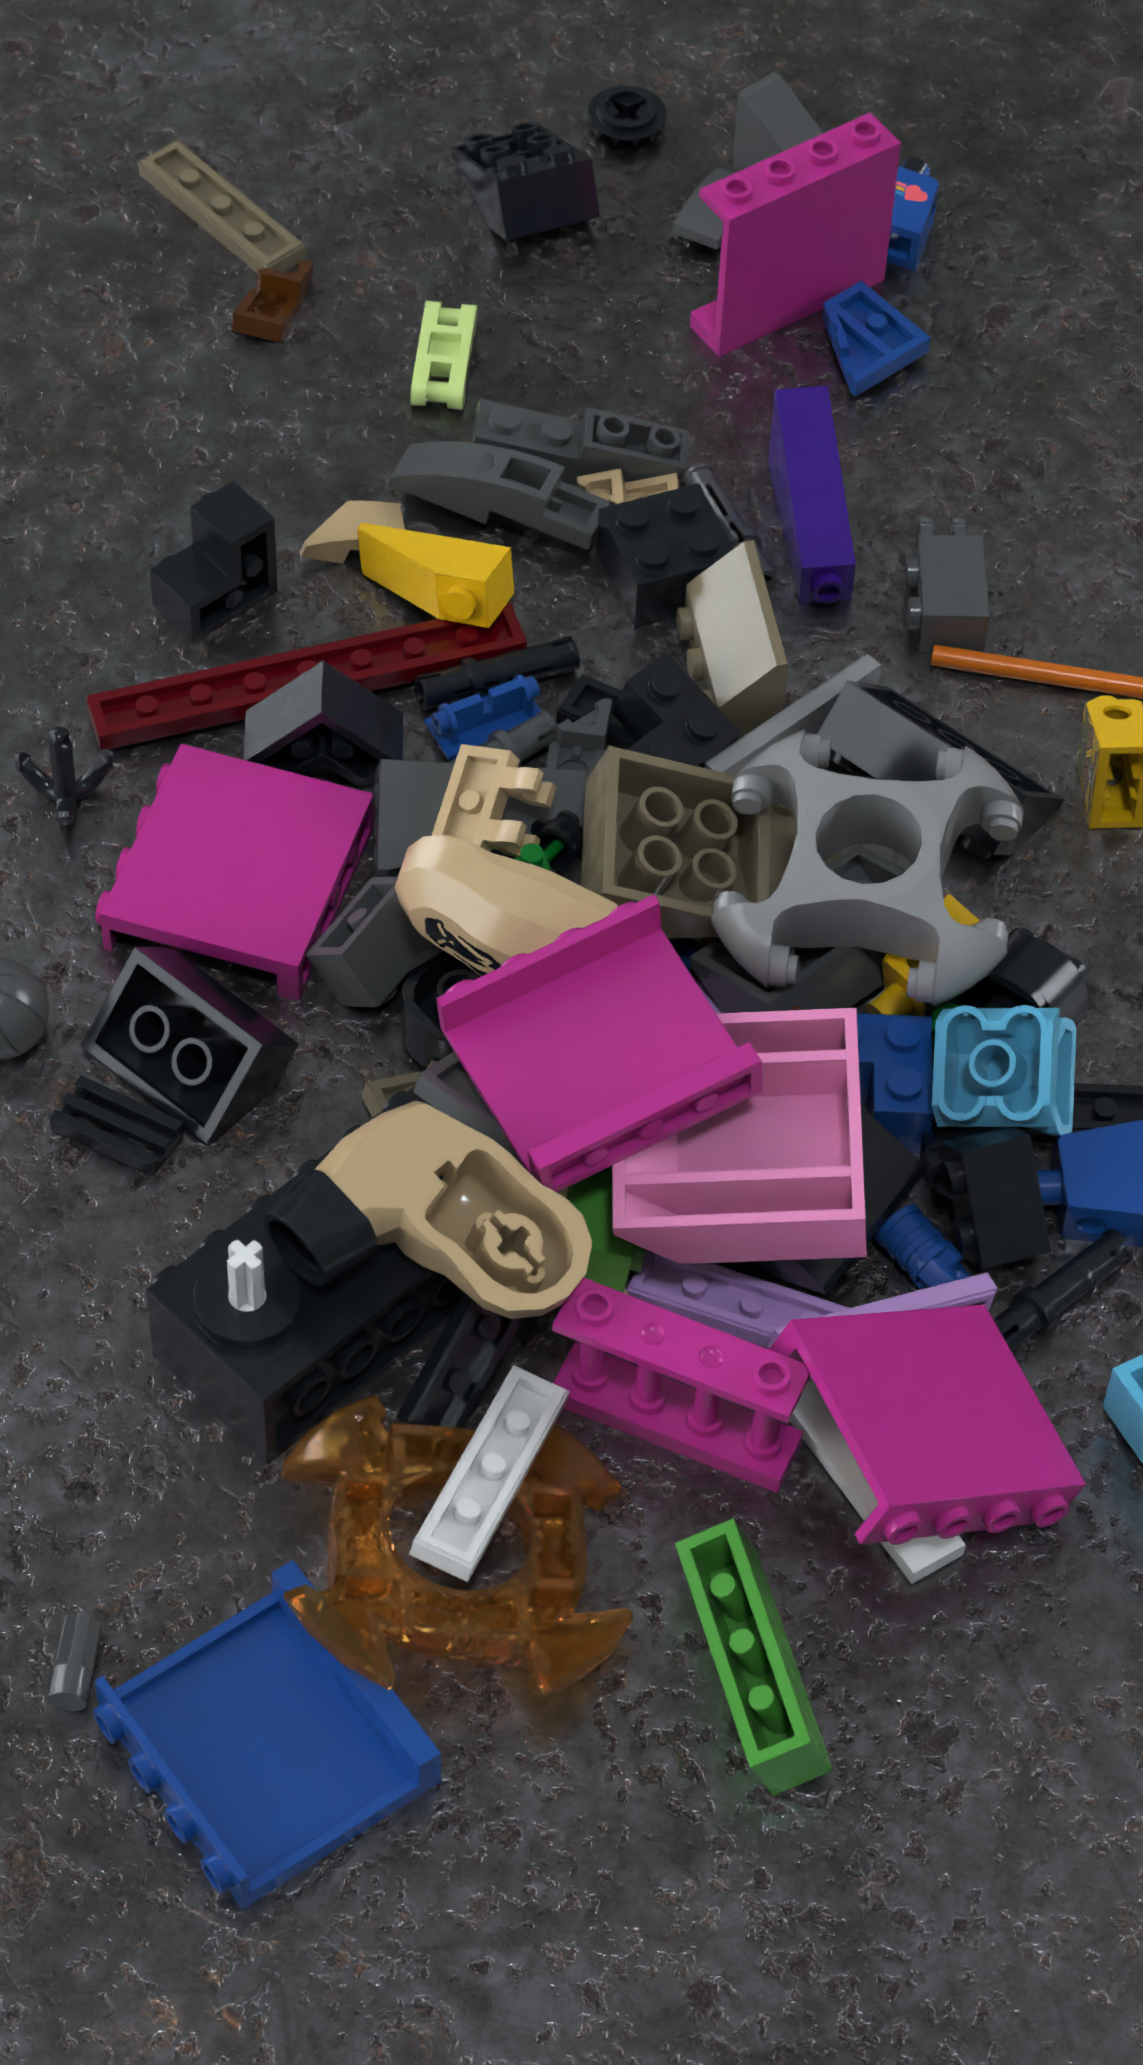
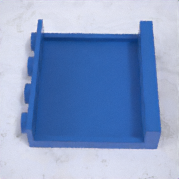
(266, 1745)

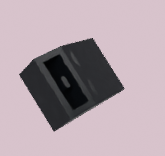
(527, 180)

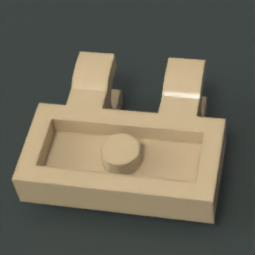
(478, 796)

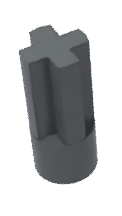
(74, 1662)

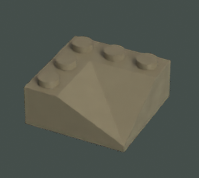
(670, 835)

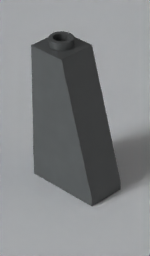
(411, 796)

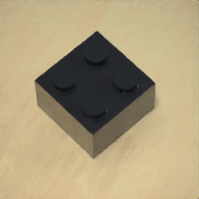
(658, 548)

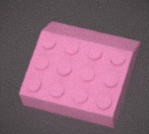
(770, 1172)

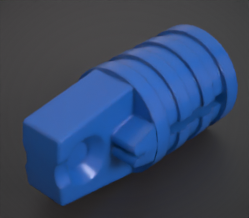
(920, 1248)

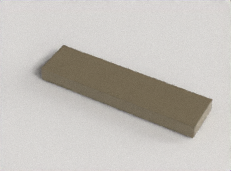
(221, 209)

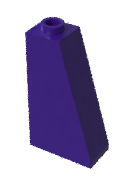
(811, 495)

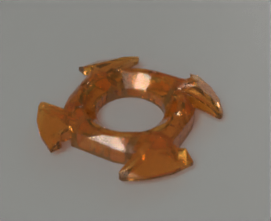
(382, 1599)

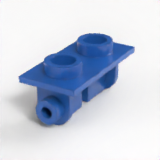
(476, 717)

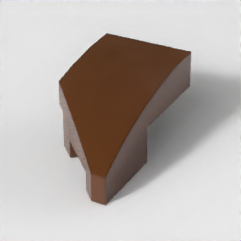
(274, 303)

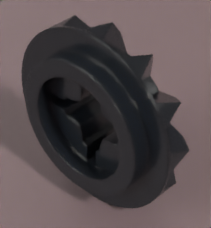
(628, 103)

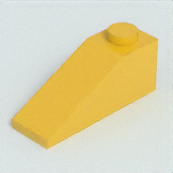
(439, 573)

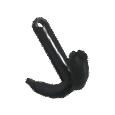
(64, 786)

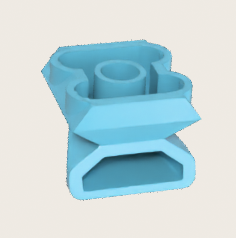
(1004, 1068)

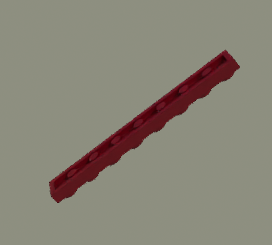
(227, 691)

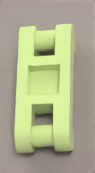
(444, 352)

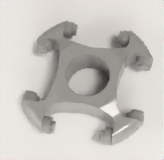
(891, 917)

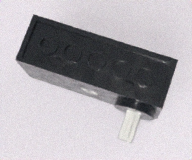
(273, 1347)

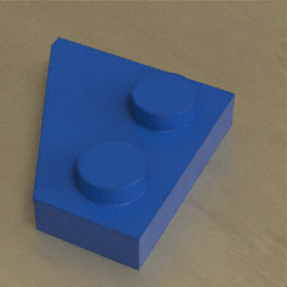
(870, 337)

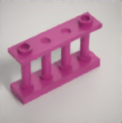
(667, 1411)

